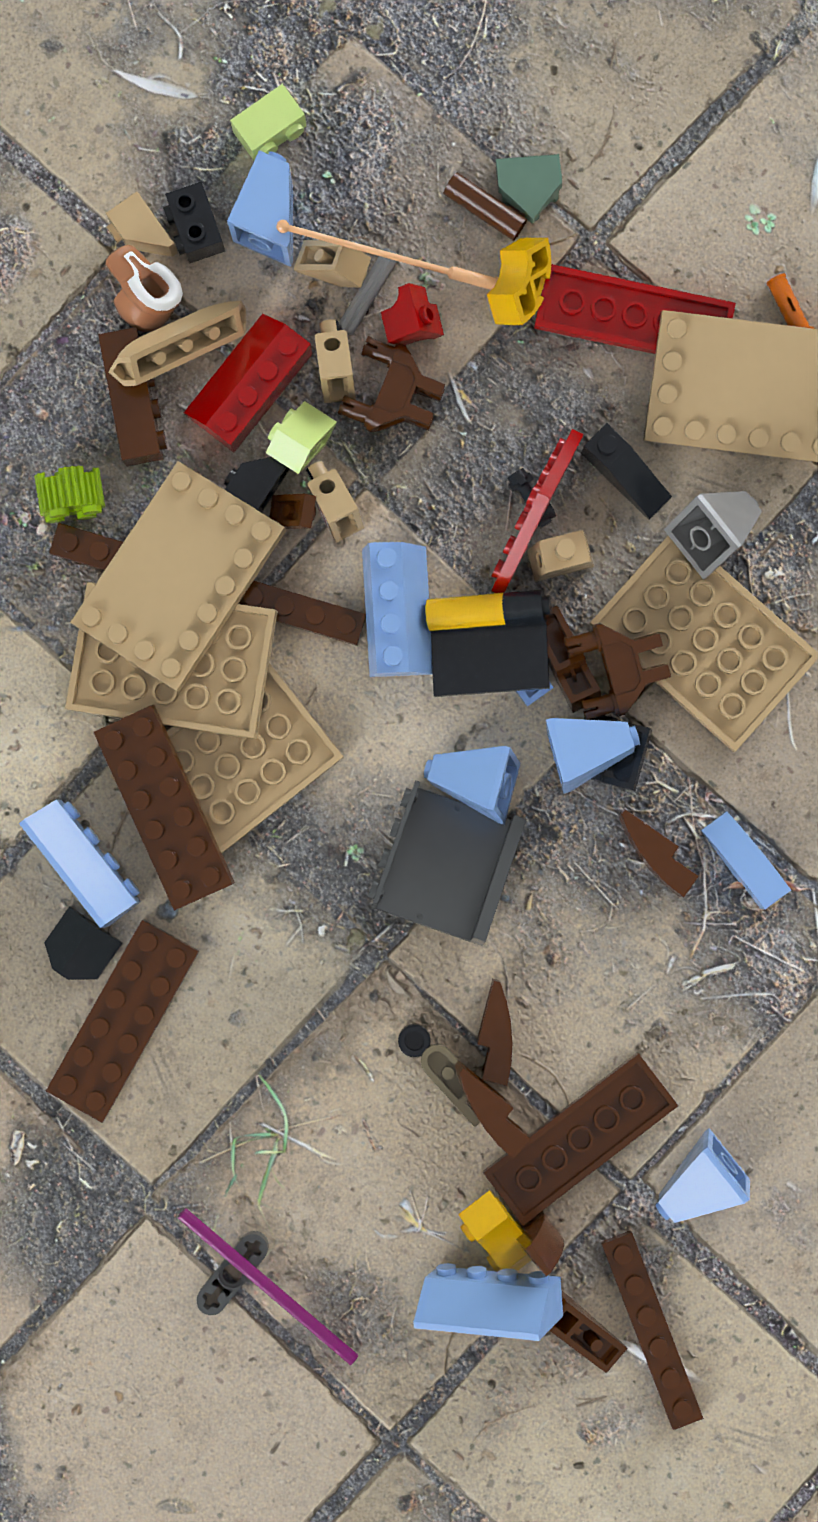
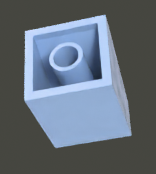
(261, 204)

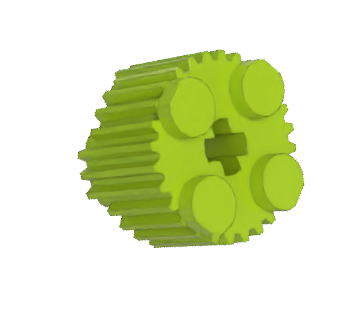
(70, 493)

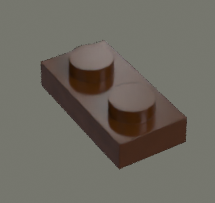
(293, 510)

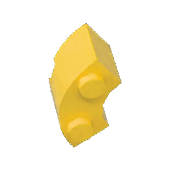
(521, 281)
(495, 1231)

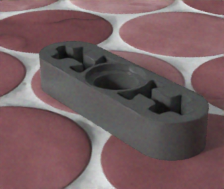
(224, 1297)

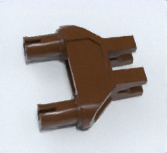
(397, 392)
(621, 666)

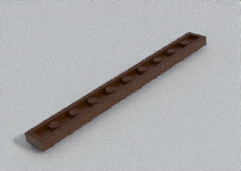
(292, 608)

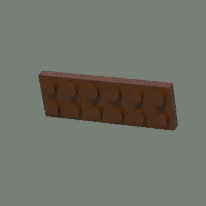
(164, 807)
(122, 1021)
(581, 1138)

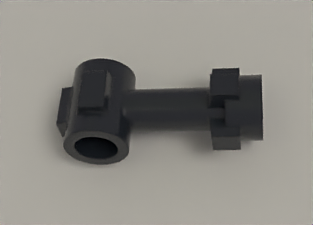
(520, 481)

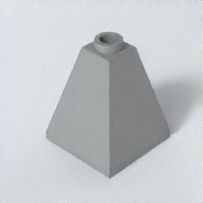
(713, 528)

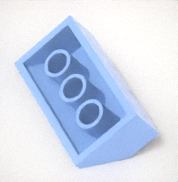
(395, 609)
(81, 862)
(489, 1302)

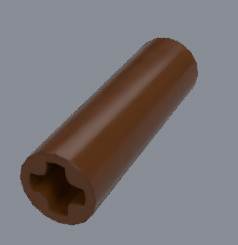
(485, 206)

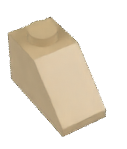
(137, 226)
(332, 263)

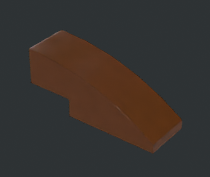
(570, 673)
(657, 854)
(496, 1034)
(492, 1111)
(542, 1243)

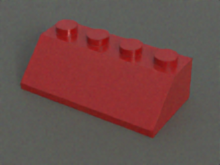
(249, 381)

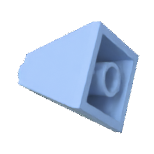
(588, 747)
(477, 778)
(704, 1182)

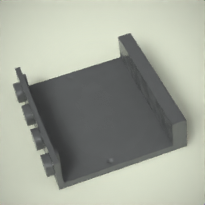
(446, 865)

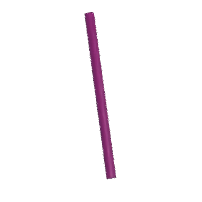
(267, 1286)

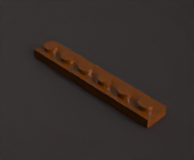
(652, 1330)

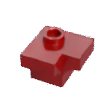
(411, 317)

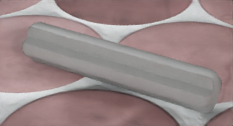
(367, 293)

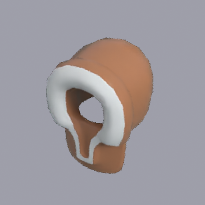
(147, 291)

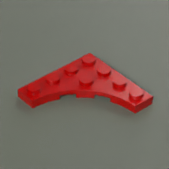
(535, 509)

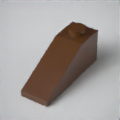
(587, 1335)

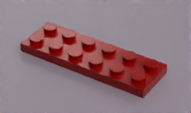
(615, 308)

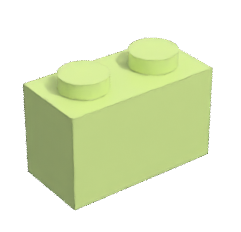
(269, 122)
(300, 436)

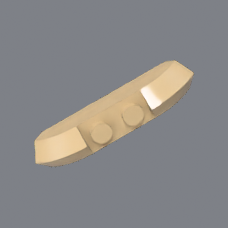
(179, 342)

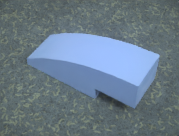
(745, 861)

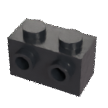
(194, 222)

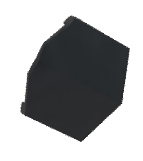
(80, 947)

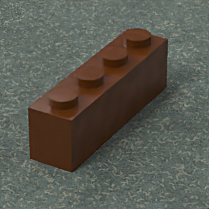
(132, 406)

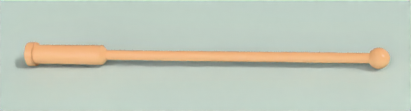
(453, 272)

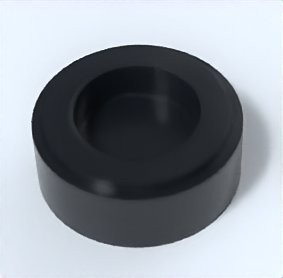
(414, 1040)

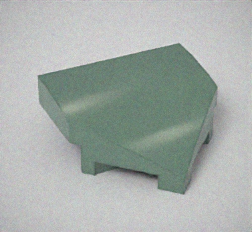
(529, 183)

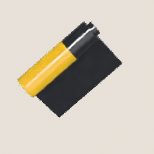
(489, 642)

